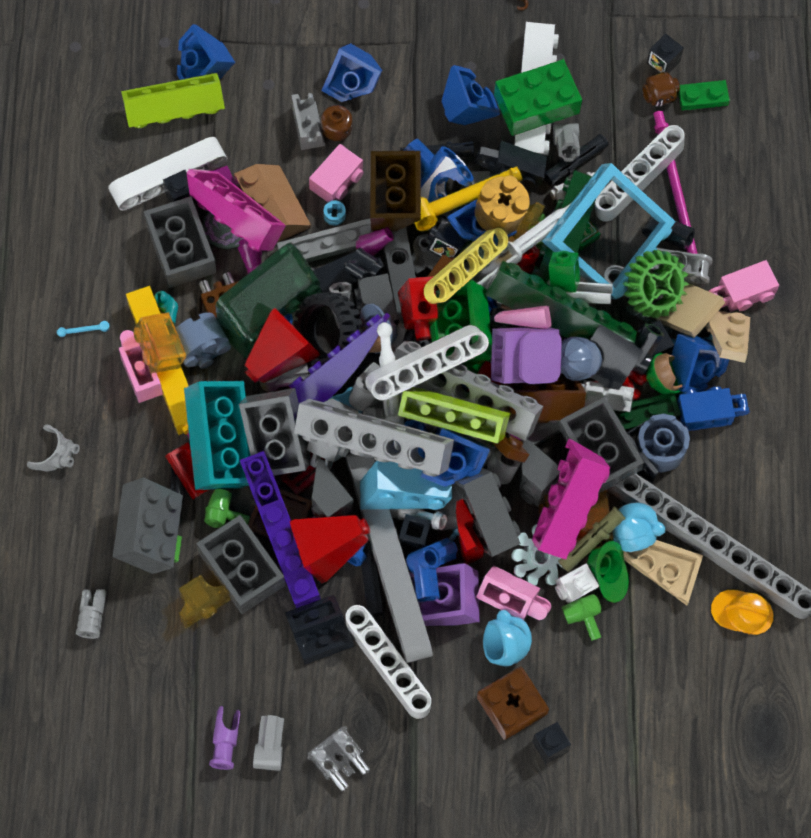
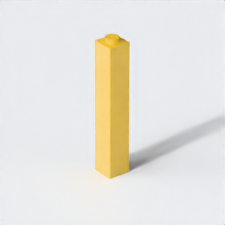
(172, 381)

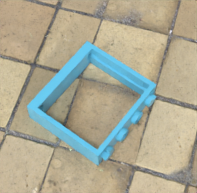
(583, 201)

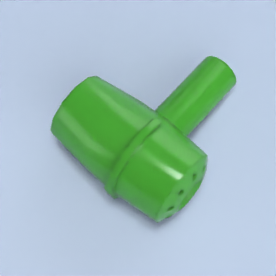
(218, 509)
(584, 610)

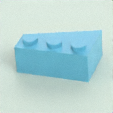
(399, 488)

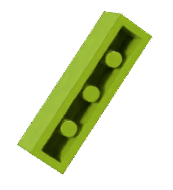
(173, 100)
(454, 414)

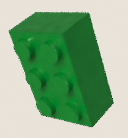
(537, 97)

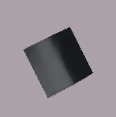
(617, 356)
(319, 629)

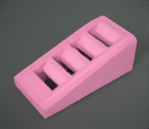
(532, 317)

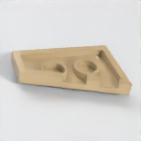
(730, 335)
(668, 567)

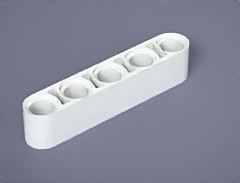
(645, 163)
(148, 180)
(414, 360)
(392, 673)

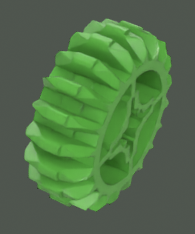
(643, 288)

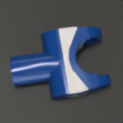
(438, 169)

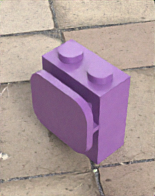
(526, 355)

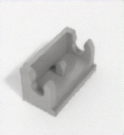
(307, 122)

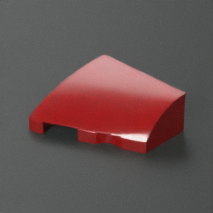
(470, 545)

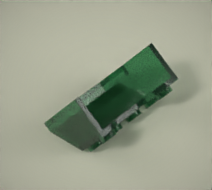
(276, 283)

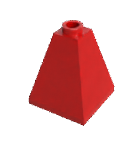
(278, 349)
(328, 542)

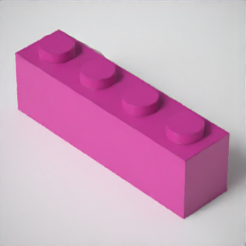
(235, 209)
(570, 500)

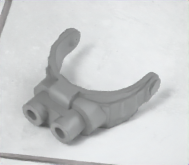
(62, 455)

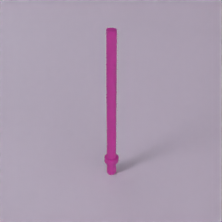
(675, 182)

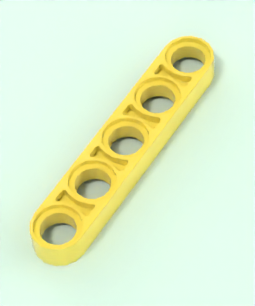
(456, 266)

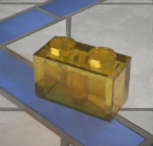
(159, 342)

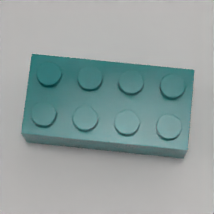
(217, 434)

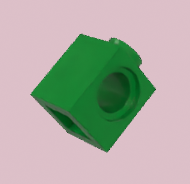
(564, 270)

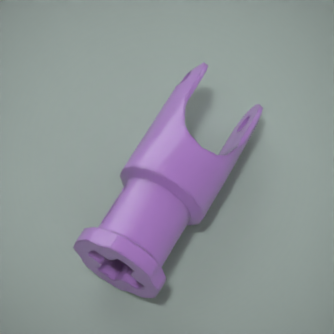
(224, 741)

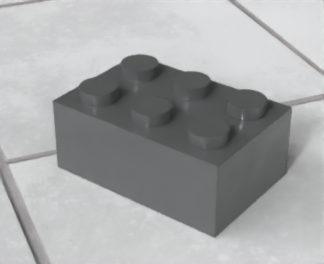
(180, 242)
(270, 428)
(603, 434)
(488, 511)
(147, 526)
(241, 564)

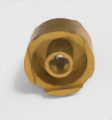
(502, 204)

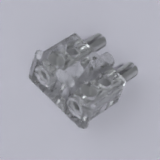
(333, 746)

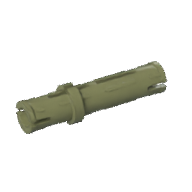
(592, 539)

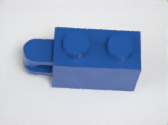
(710, 408)

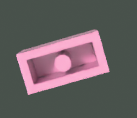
(336, 174)

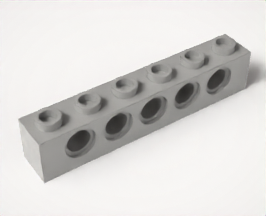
(527, 409)
(436, 447)

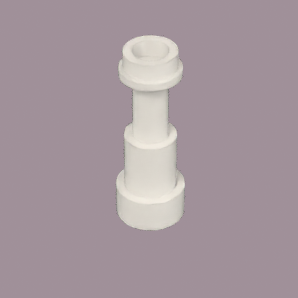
(437, 520)

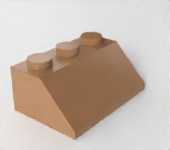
(273, 192)

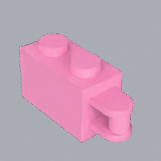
(747, 287)
(143, 382)
(513, 595)

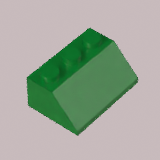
(463, 309)

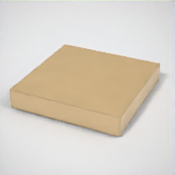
(695, 312)

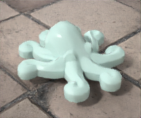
(534, 559)

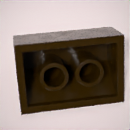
(395, 189)

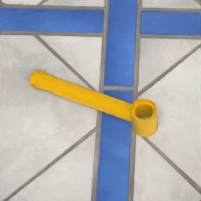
(431, 210)

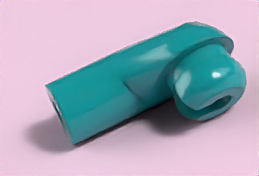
(167, 304)

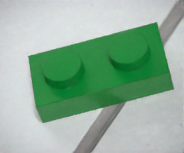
(703, 95)

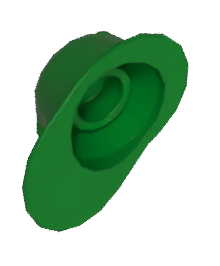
(609, 570)

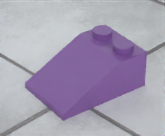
(457, 600)

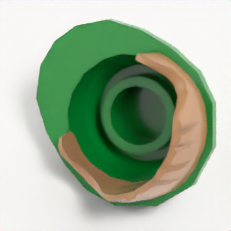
(662, 375)

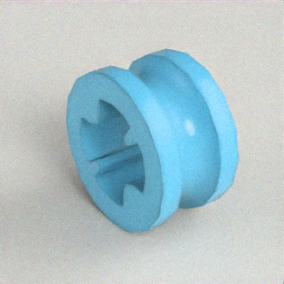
(340, 216)

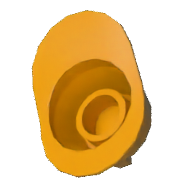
(742, 612)

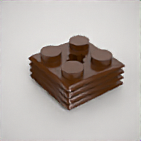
(507, 718)

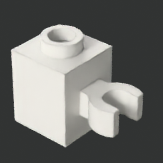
(576, 584)

